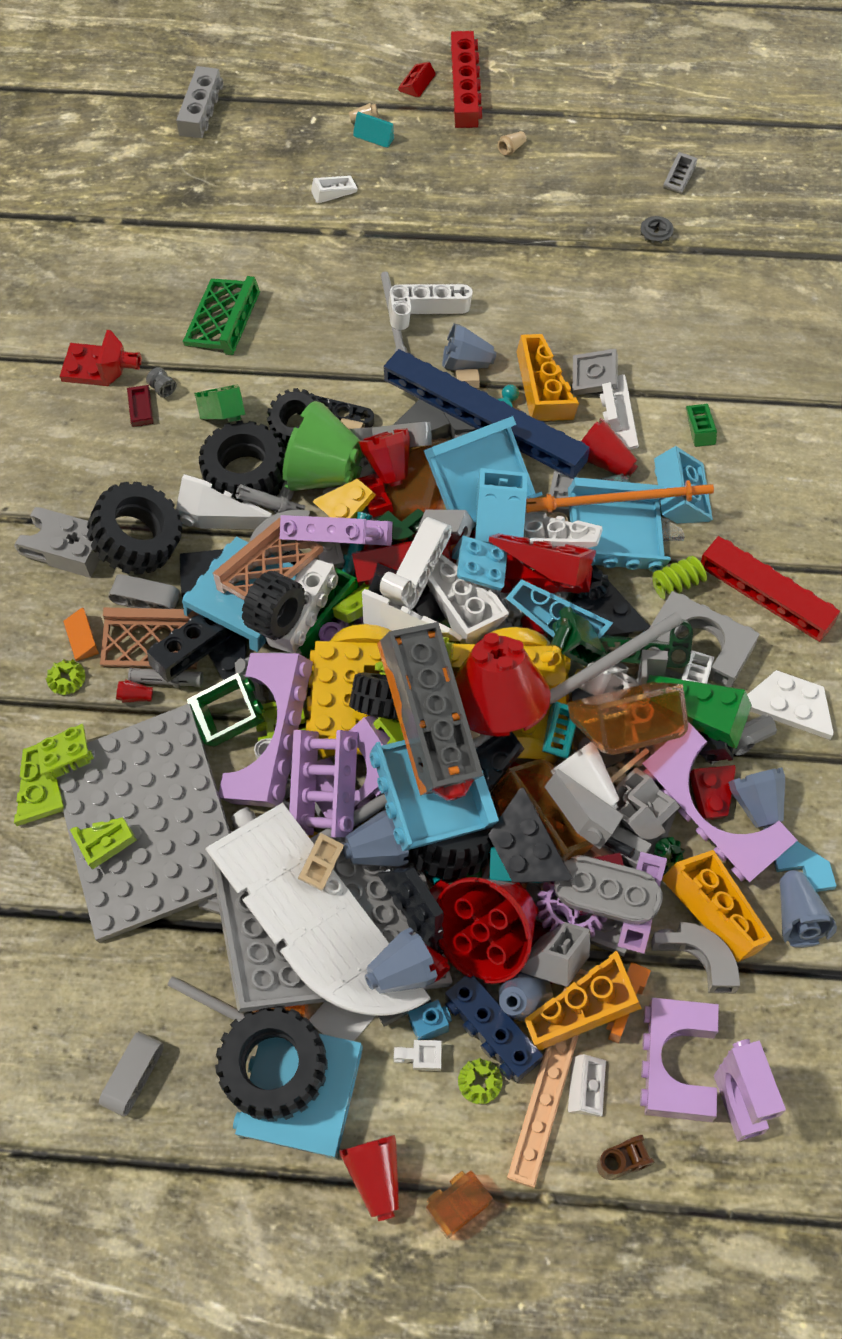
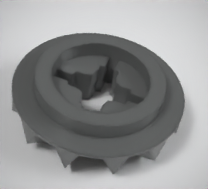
(651, 223)

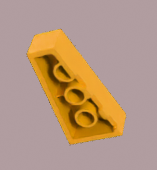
(544, 387)
(718, 903)
(584, 1005)

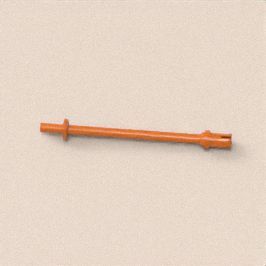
(550, 503)

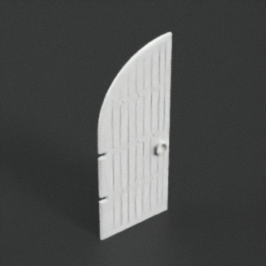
(324, 930)

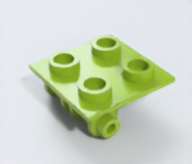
(61, 750)

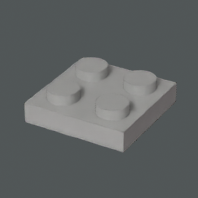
(593, 370)

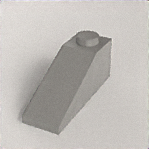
(584, 810)

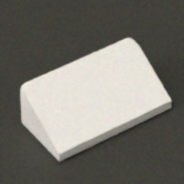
(587, 1085)

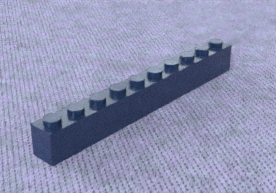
(480, 410)

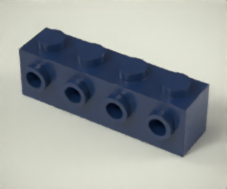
(493, 1027)

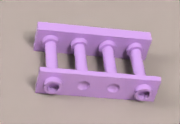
(336, 530)
(303, 781)

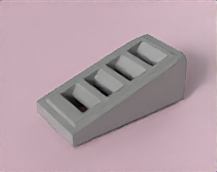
(683, 160)

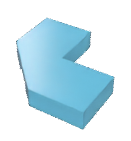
(813, 865)

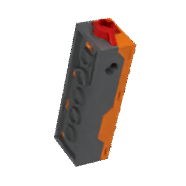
(430, 711)

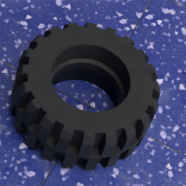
(243, 441)
(147, 506)
(454, 856)
(240, 1042)

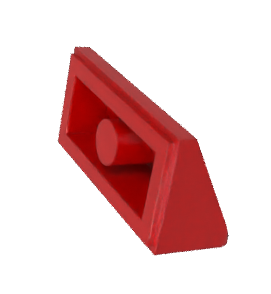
(417, 79)

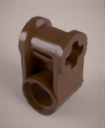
(629, 1155)

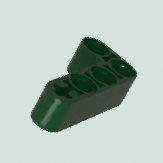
(674, 643)

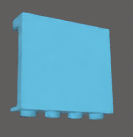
(459, 461)
(630, 528)
(227, 607)
(427, 817)
(323, 1122)

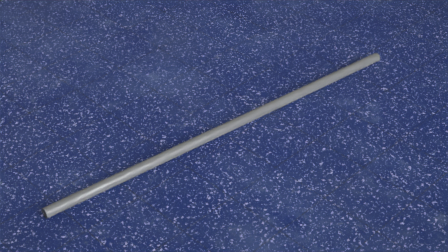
(556, 693)

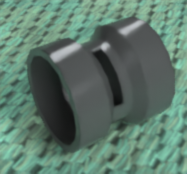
(161, 382)

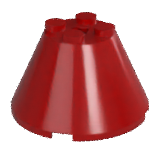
(501, 687)
(487, 927)

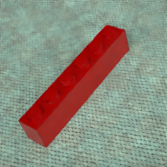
(769, 588)

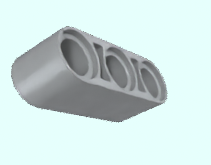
(143, 593)
(131, 1074)

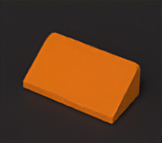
(80, 635)

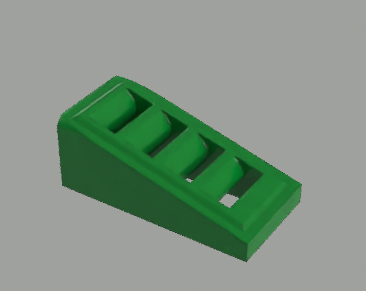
(701, 426)

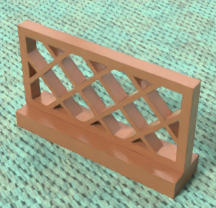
(257, 554)
(138, 618)

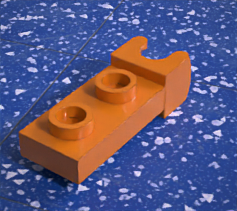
(638, 976)

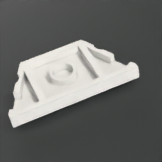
(793, 703)

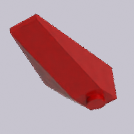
(560, 563)

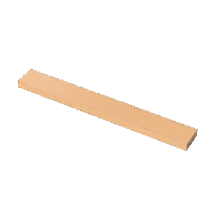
(542, 1109)

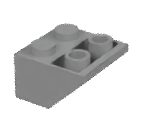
(559, 954)

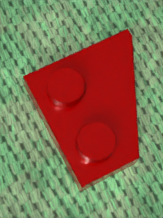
(712, 790)

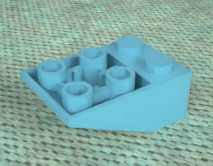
(500, 503)

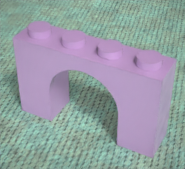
(367, 738)
(748, 1089)
(664, 1094)

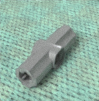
(753, 732)

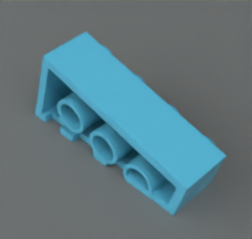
(544, 608)

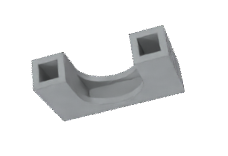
(735, 639)

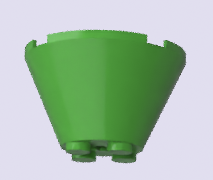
(321, 452)

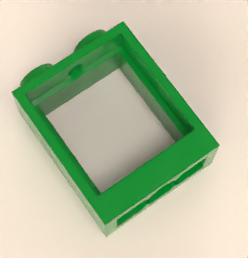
(204, 719)

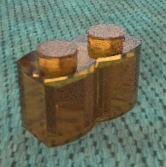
(458, 1204)

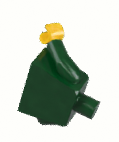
(575, 640)

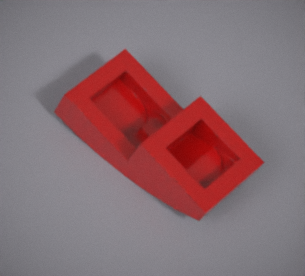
(380, 503)

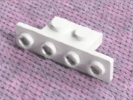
(619, 412)

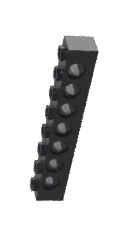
(207, 638)

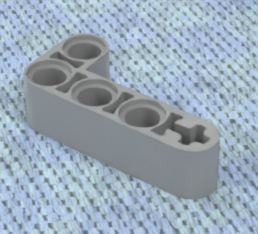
(419, 432)

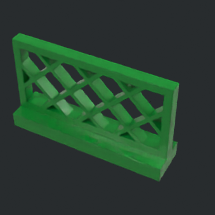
(237, 315)

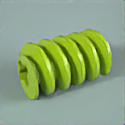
(678, 575)

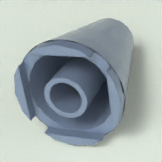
(803, 912)
(524, 995)

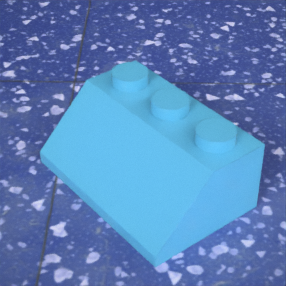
(672, 471)

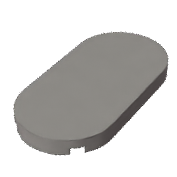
(610, 890)

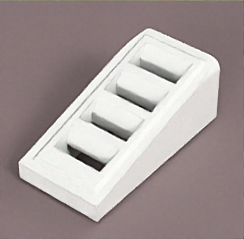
(326, 188)
(697, 672)

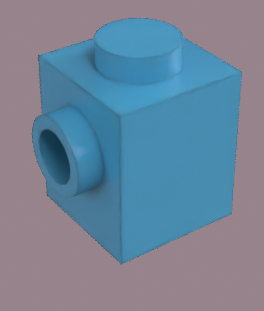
(429, 1020)

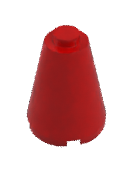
(608, 450)
(375, 1175)

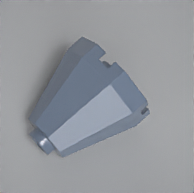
(467, 350)
(761, 796)
(375, 843)
(401, 965)

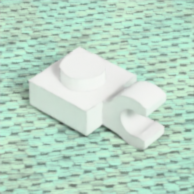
(424, 1055)

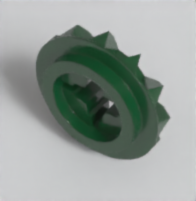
(666, 847)

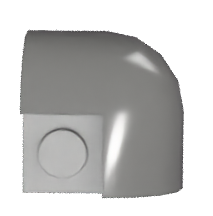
(643, 805)

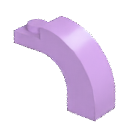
(636, 936)

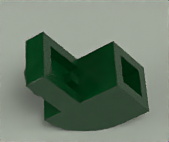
(404, 530)

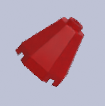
(388, 455)

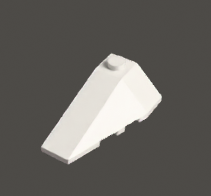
(210, 509)
(465, 605)
(384, 613)

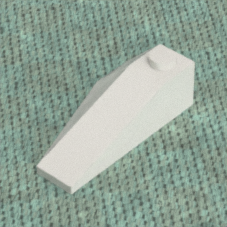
(560, 532)

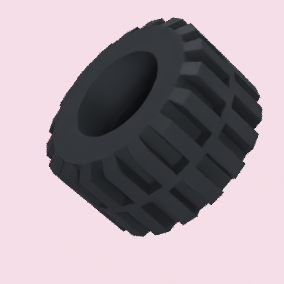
(284, 408)
(273, 605)
(372, 696)

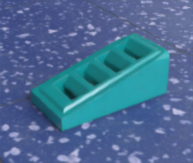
(556, 709)

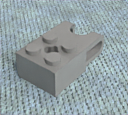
(59, 543)

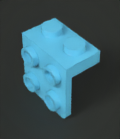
(480, 563)

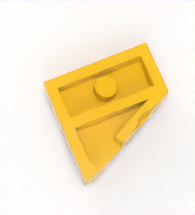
(345, 500)

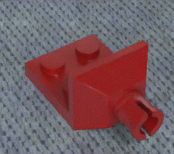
(98, 363)

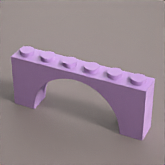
(266, 778)
(747, 852)

